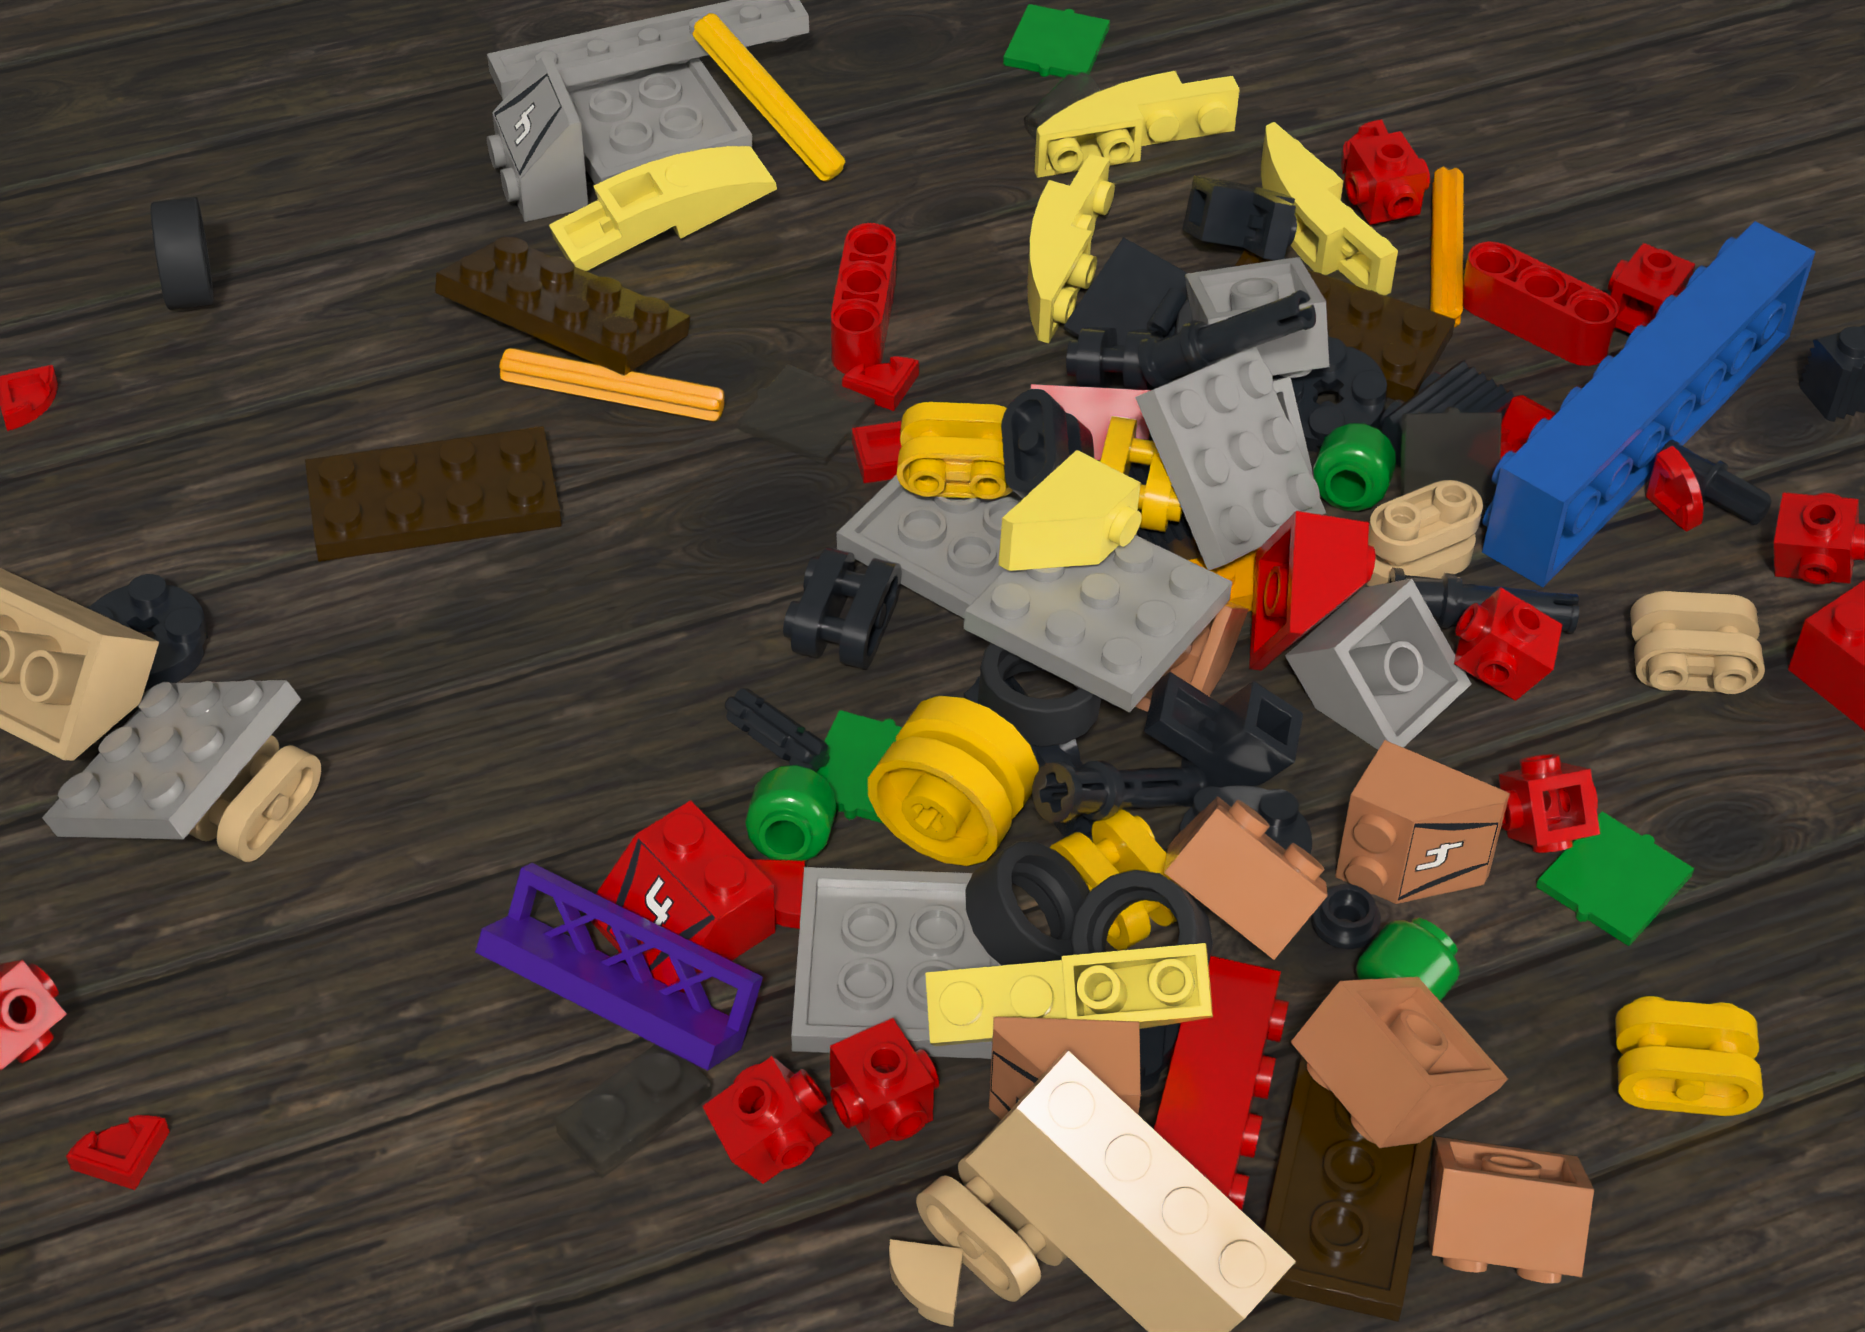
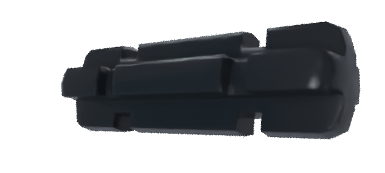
(776, 730)

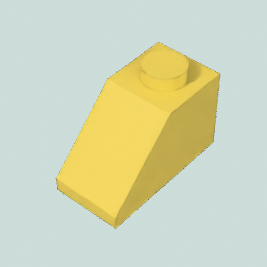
(1071, 517)

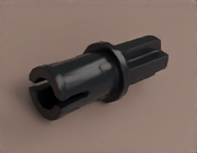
(1725, 488)

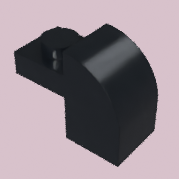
(1241, 216)
(1231, 742)

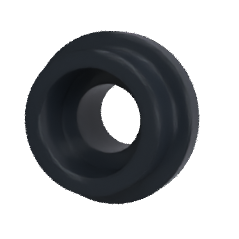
(1348, 903)

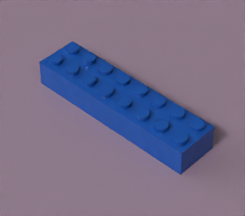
(1653, 391)

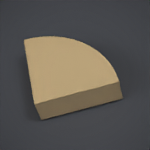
(927, 1277)

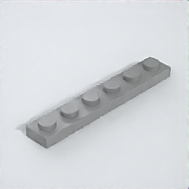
(647, 42)

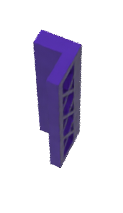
(617, 990)

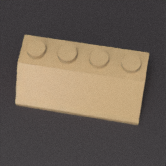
(65, 669)
(1127, 1206)

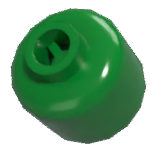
(1354, 467)
(791, 813)
(1412, 951)

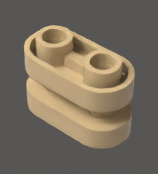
(1425, 531)
(1696, 642)
(261, 801)
(994, 1235)

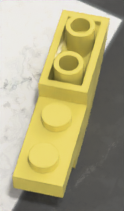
(1132, 116)
(662, 194)
(1327, 230)
(1062, 244)
(1127, 985)

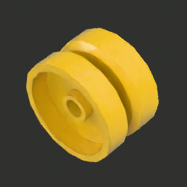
(953, 780)

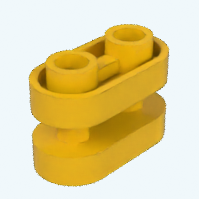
(952, 450)
(1158, 496)
(1118, 847)
(1688, 1057)

